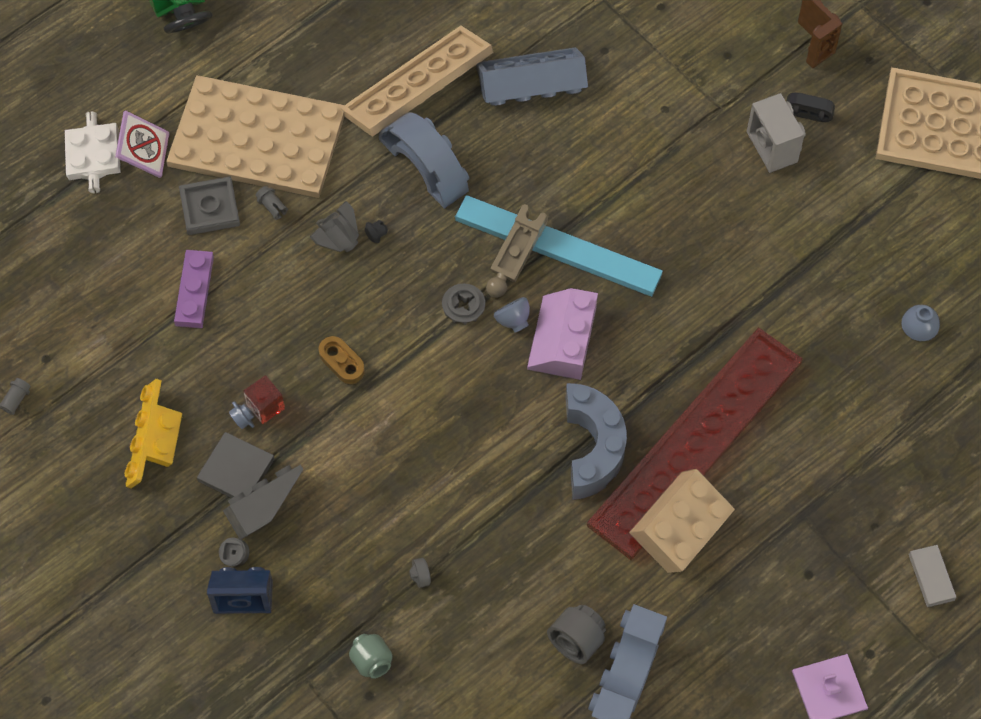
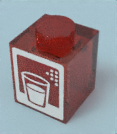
(264, 399)

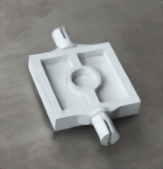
(92, 151)

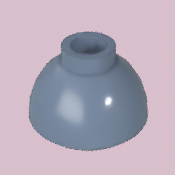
(514, 314)
(921, 322)

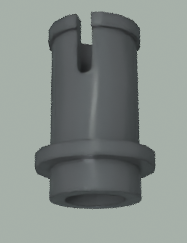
(271, 202)
(15, 395)

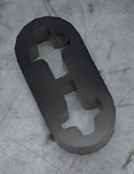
(811, 107)

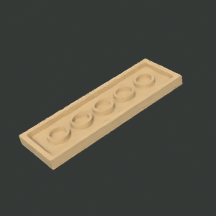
(417, 80)

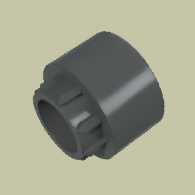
(577, 633)

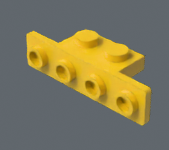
(155, 434)

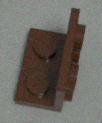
(823, 28)

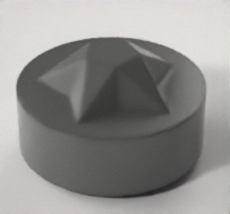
(234, 552)
(420, 572)

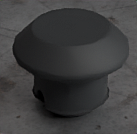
(375, 230)

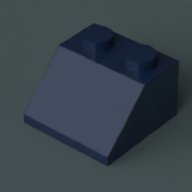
(240, 591)

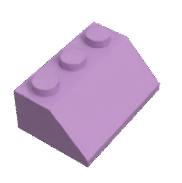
(563, 333)

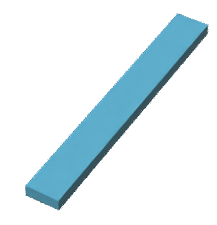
(564, 247)

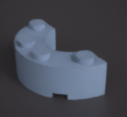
(430, 154)
(605, 423)
(631, 664)

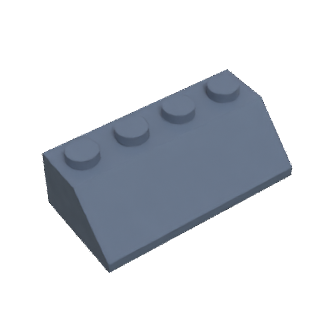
(532, 75)

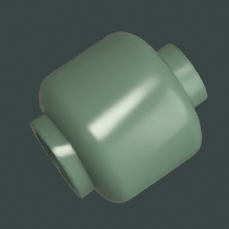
(371, 655)

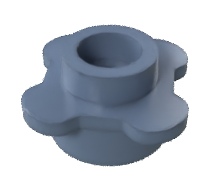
(241, 415)

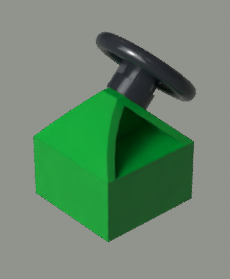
(183, 12)

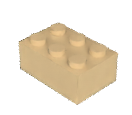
(682, 521)

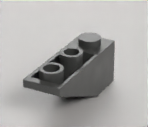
(258, 508)

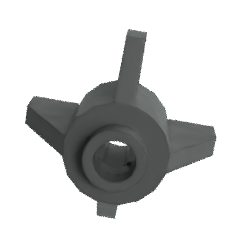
(337, 230)

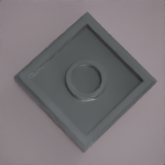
(209, 205)
(235, 466)

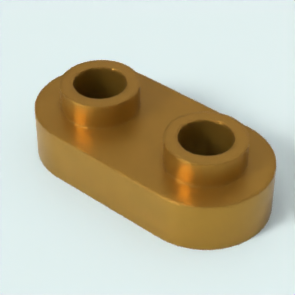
(343, 361)

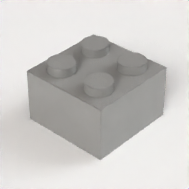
(775, 132)

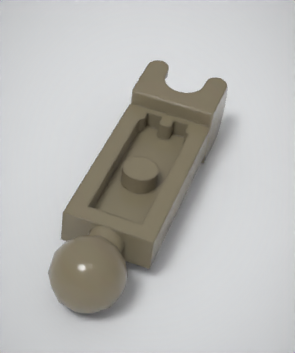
(515, 251)

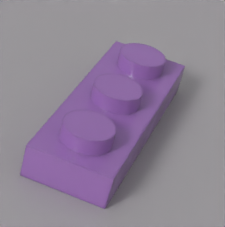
(194, 289)

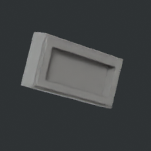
(932, 576)

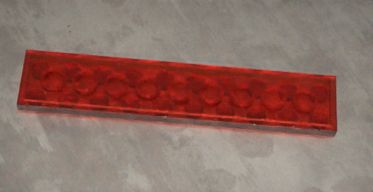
(697, 435)

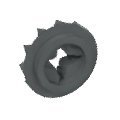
(465, 293)

